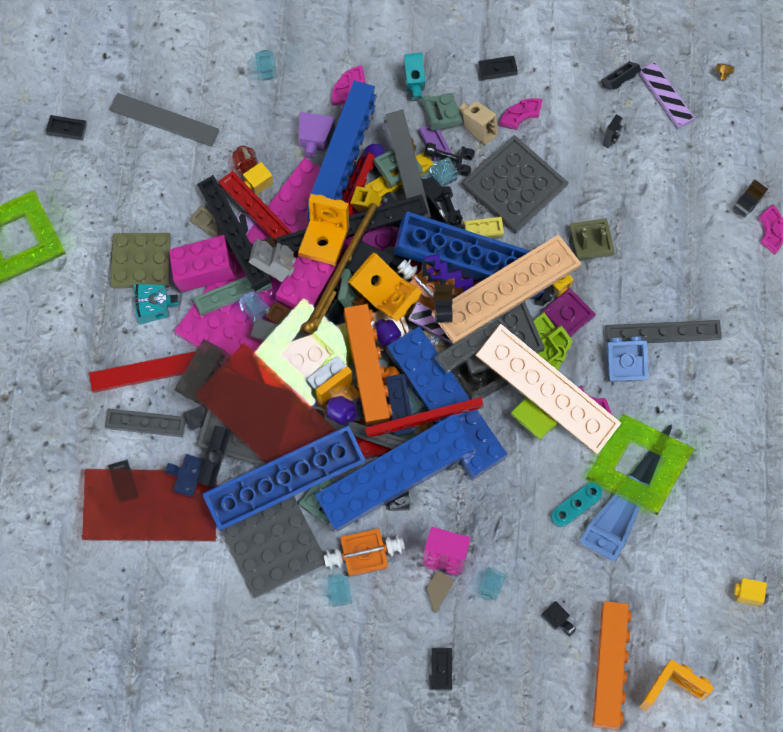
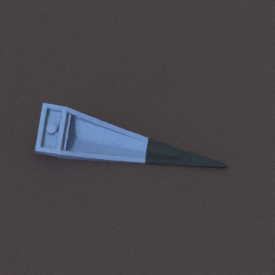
(613, 524)

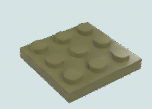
(140, 259)

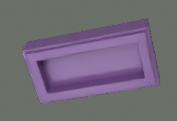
(434, 137)

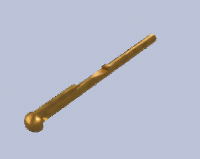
(328, 295)

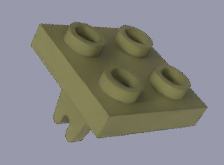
(591, 239)

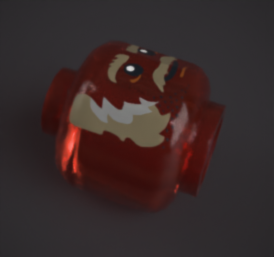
(244, 159)

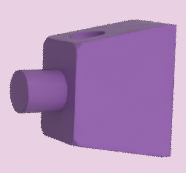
(315, 132)

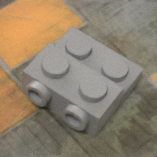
(274, 261)

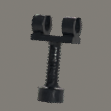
(466, 153)
(454, 216)

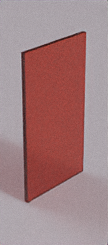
(261, 406)
(143, 508)

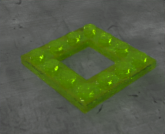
(42, 253)
(284, 334)
(652, 497)

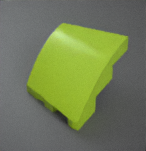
(554, 340)
(534, 419)

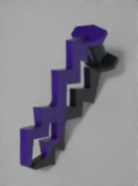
(444, 275)

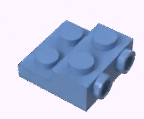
(627, 359)

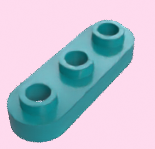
(573, 512)

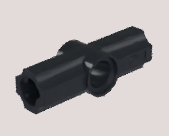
(217, 443)

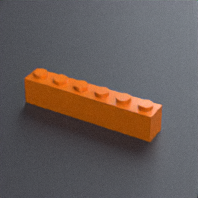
(366, 364)
(610, 666)

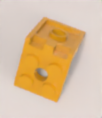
(327, 222)
(391, 292)
(338, 385)
(683, 677)

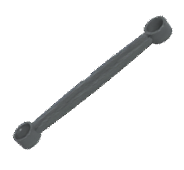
(387, 440)

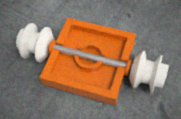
(426, 297)
(364, 552)

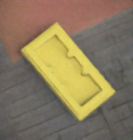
(487, 227)

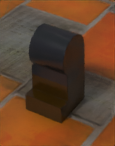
(750, 198)
(443, 303)

